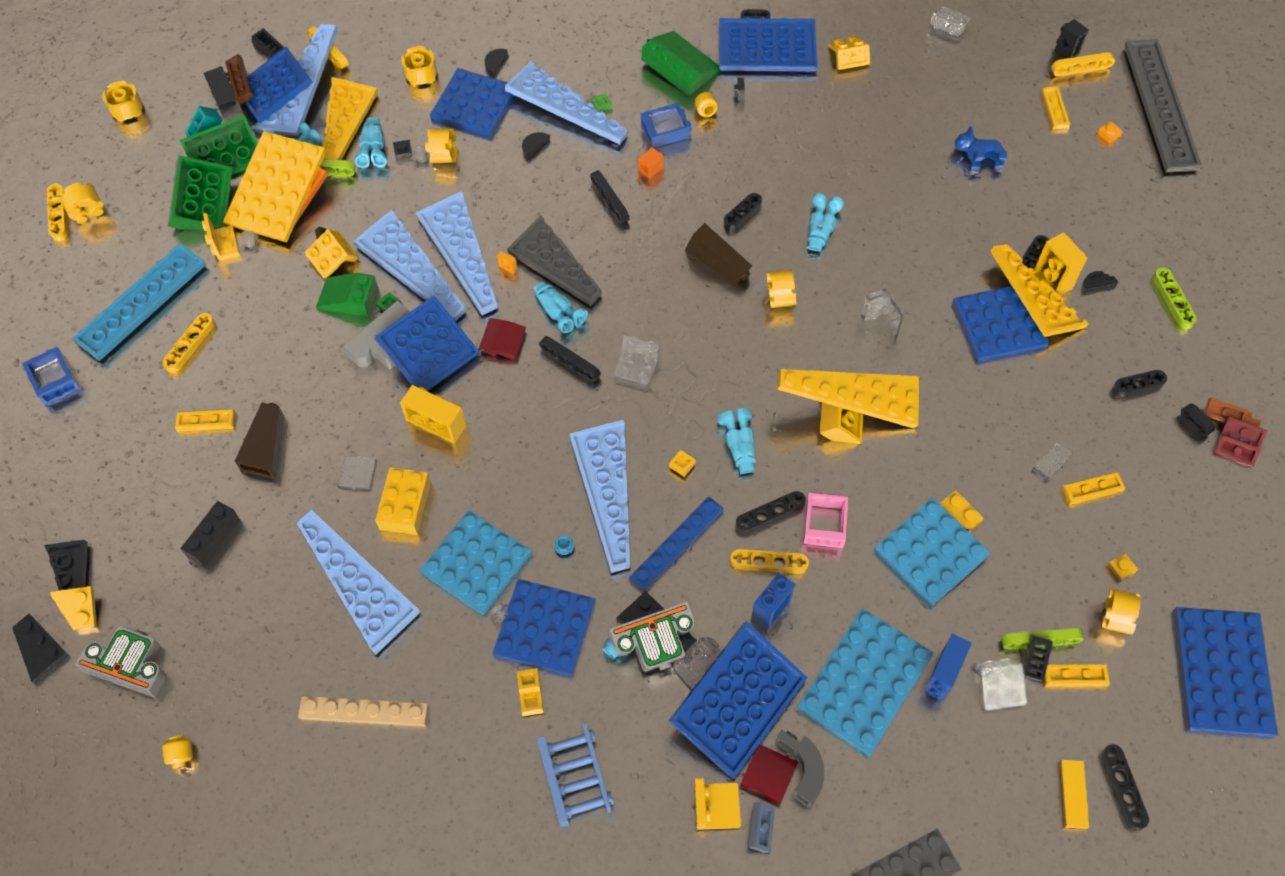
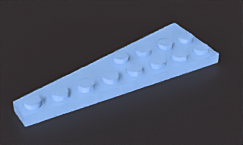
(544, 91)
(292, 114)
(455, 238)
(400, 255)
(602, 465)
(368, 596)

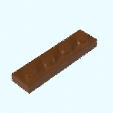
(239, 79)

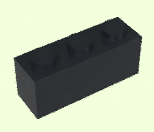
(222, 91)
(210, 533)

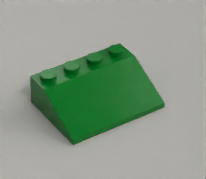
(679, 61)
(224, 144)
(198, 190)

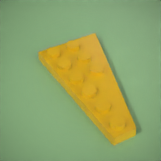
(345, 113)
(1037, 296)

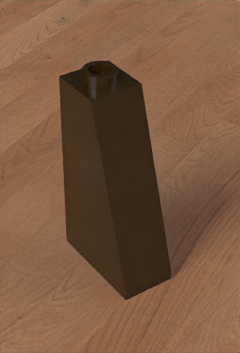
(718, 254)
(262, 443)

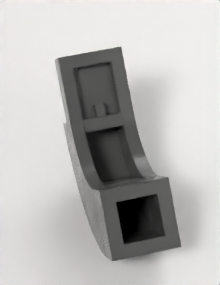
(811, 763)

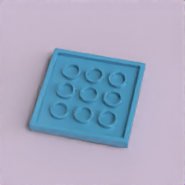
(932, 551)
(476, 562)

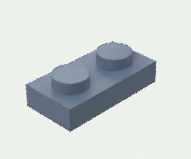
(761, 827)

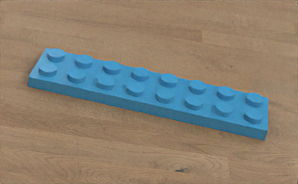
(139, 302)

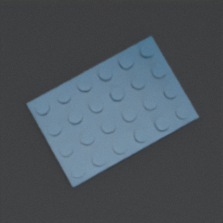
(865, 681)

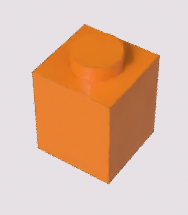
(651, 162)

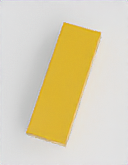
(1055, 108)
(205, 420)
(1093, 488)
(1076, 675)
(1074, 794)

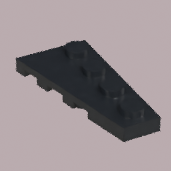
(645, 606)

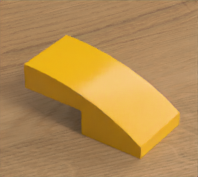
(530, 692)

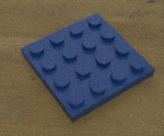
(276, 84)
(472, 102)
(998, 324)
(427, 345)
(544, 627)

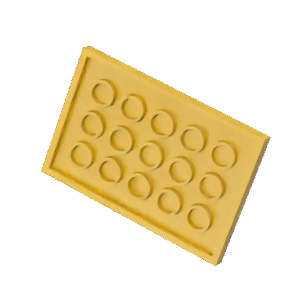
(275, 186)

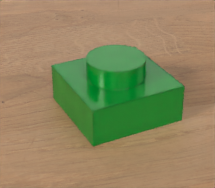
(385, 302)

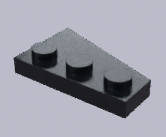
(68, 563)
(37, 647)

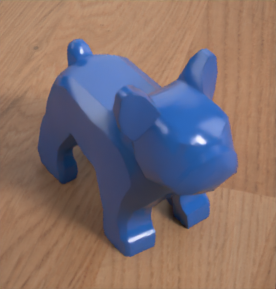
(981, 149)

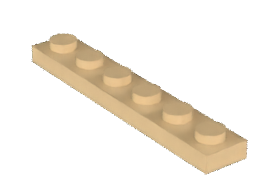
(363, 711)

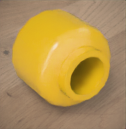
(706, 104)
(177, 751)

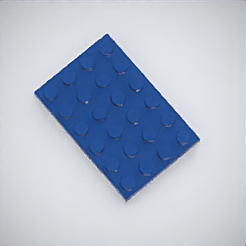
(767, 44)
(1224, 672)
(738, 699)

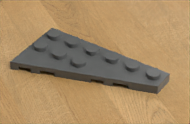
(550, 257)

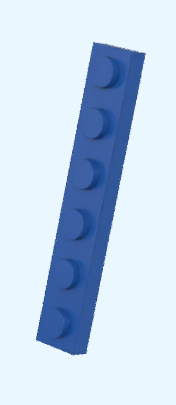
(676, 544)

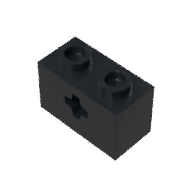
(1071, 39)

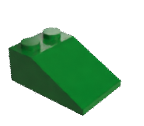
(348, 294)

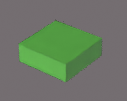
(601, 103)

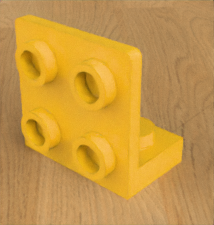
(850, 52)
(222, 240)
(330, 252)
(717, 805)

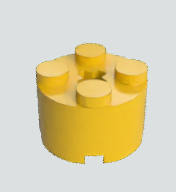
(419, 65)
(123, 100)
(442, 145)
(81, 202)
(781, 288)
(1121, 611)

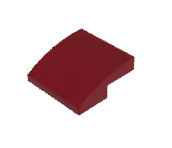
(502, 338)
(1240, 441)
(769, 773)

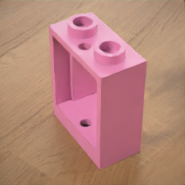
(821, 537)

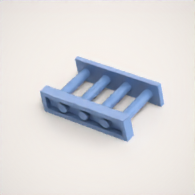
(554, 769)

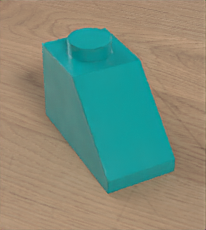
(202, 120)

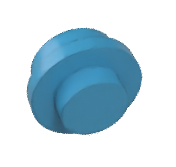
(564, 545)

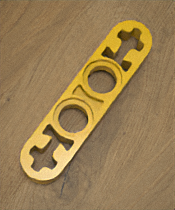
(334, 55)
(1065, 66)
(55, 212)
(192, 344)
(769, 557)

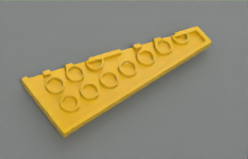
(875, 395)

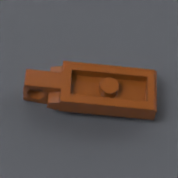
(1221, 410)

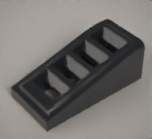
(263, 34)
(1039, 677)

